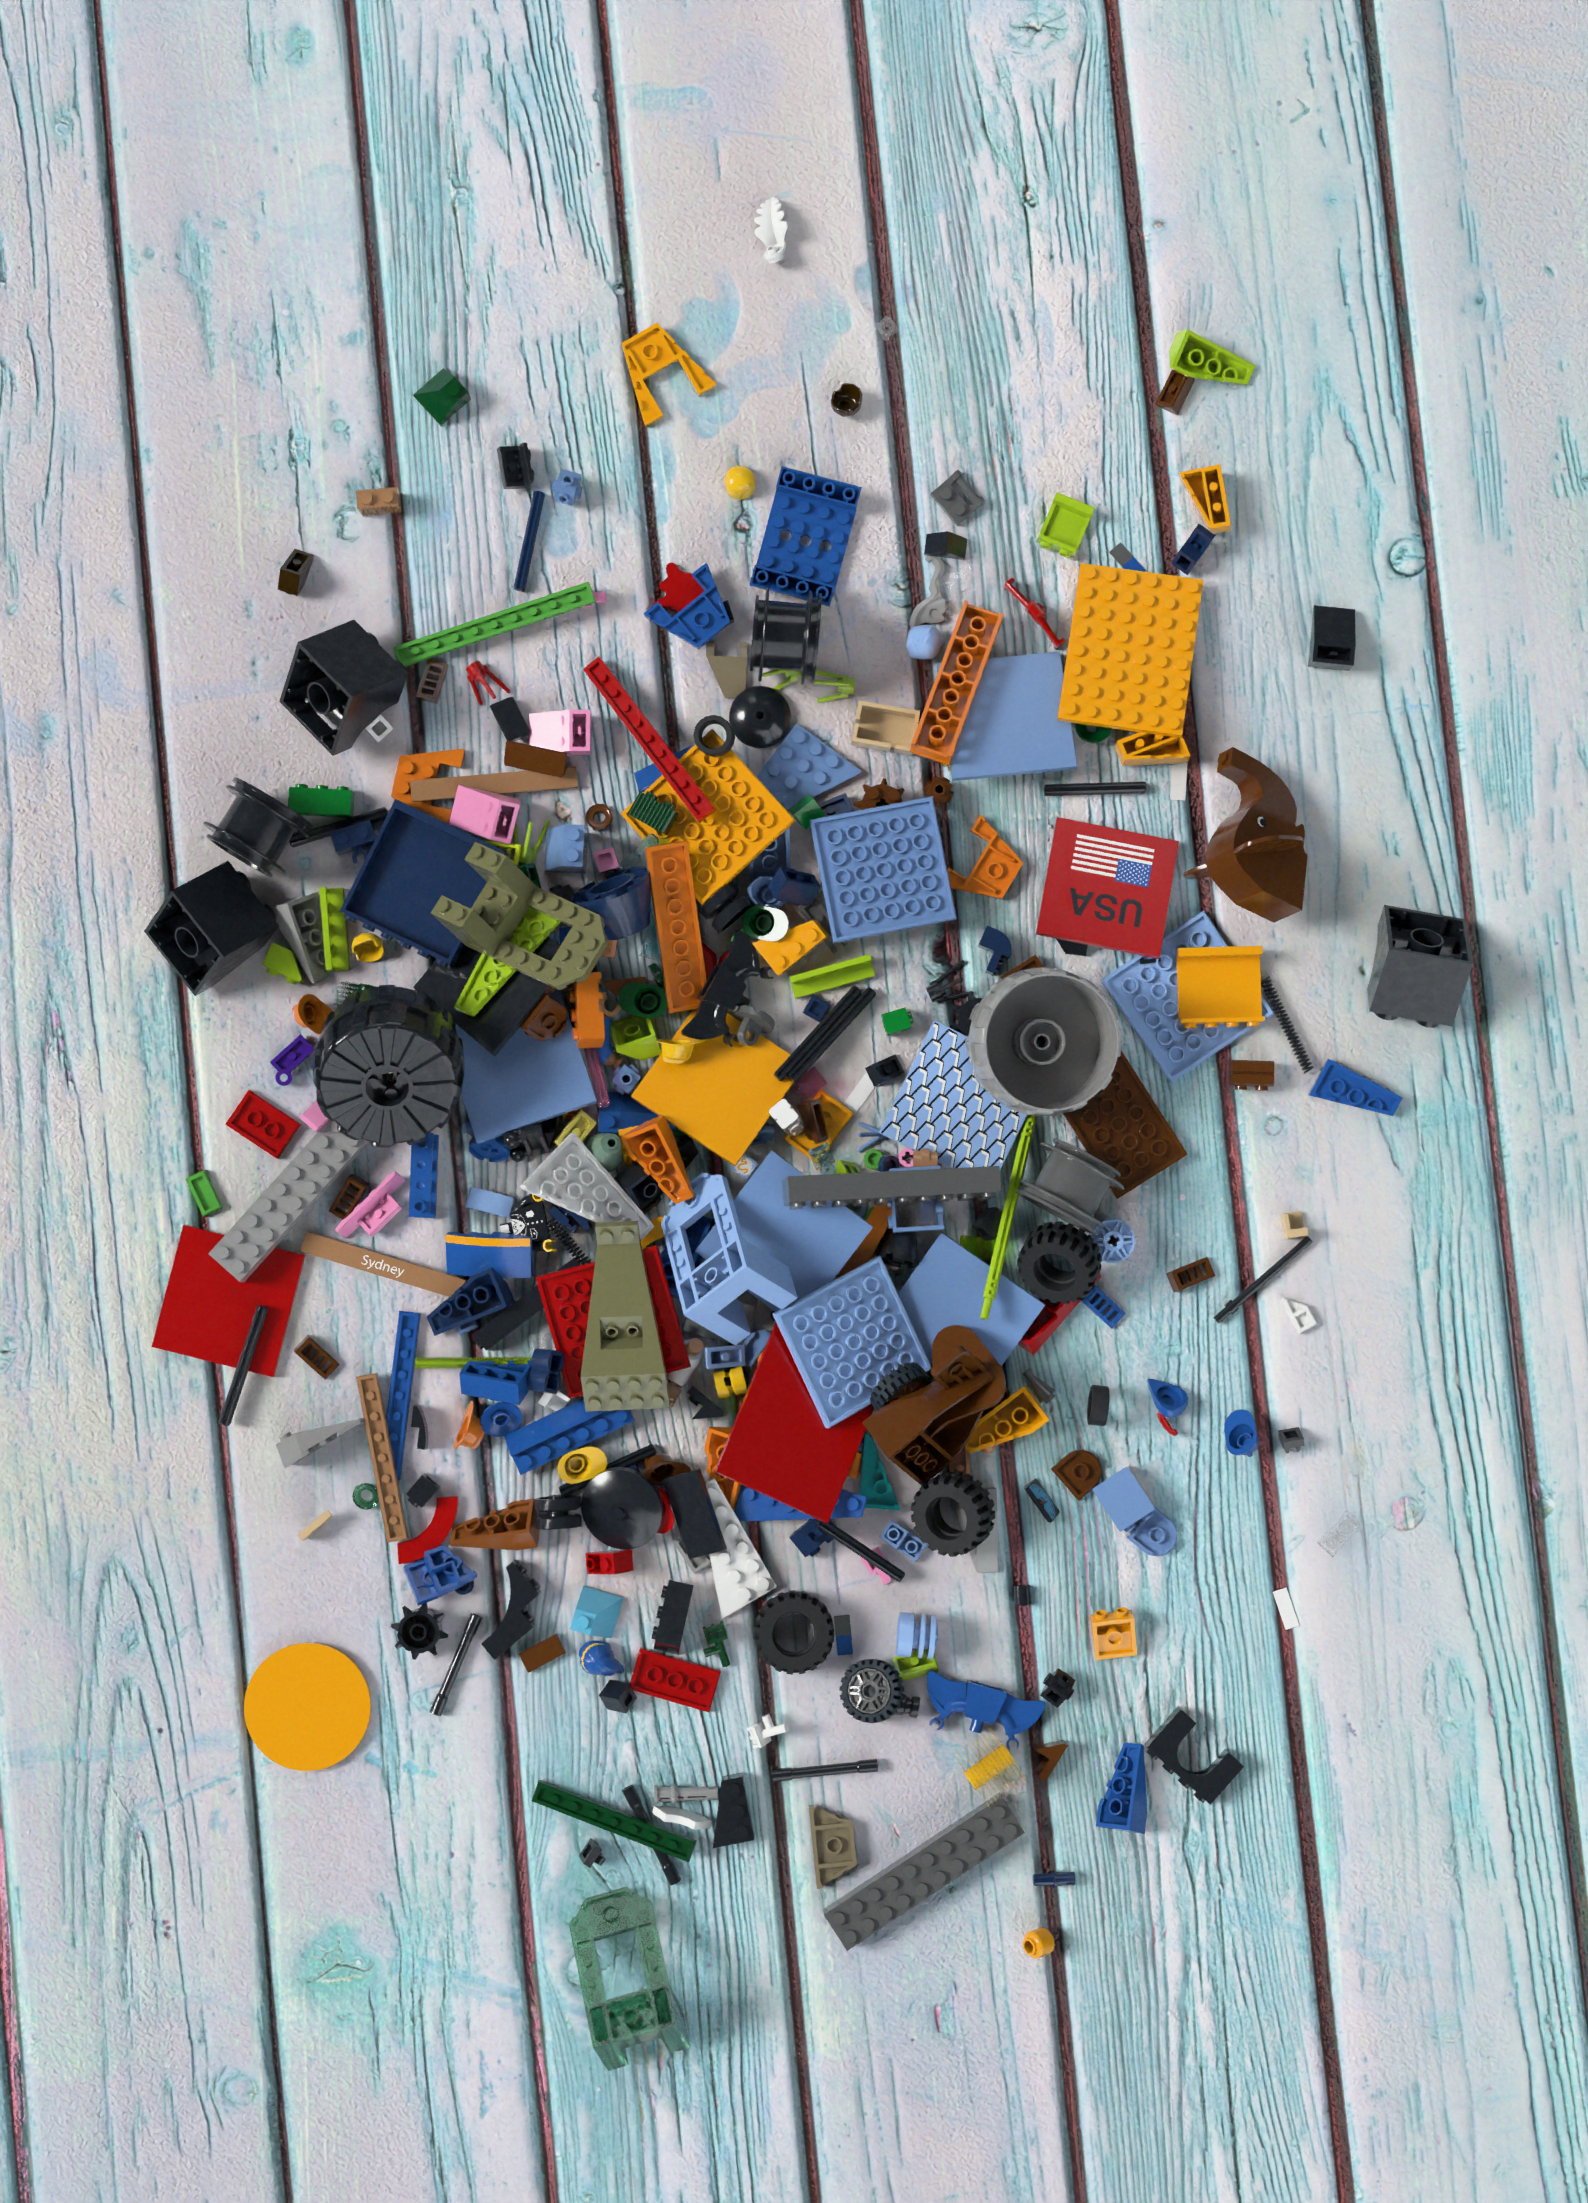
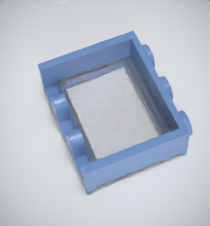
(913, 1215)

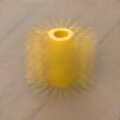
(990, 1766)

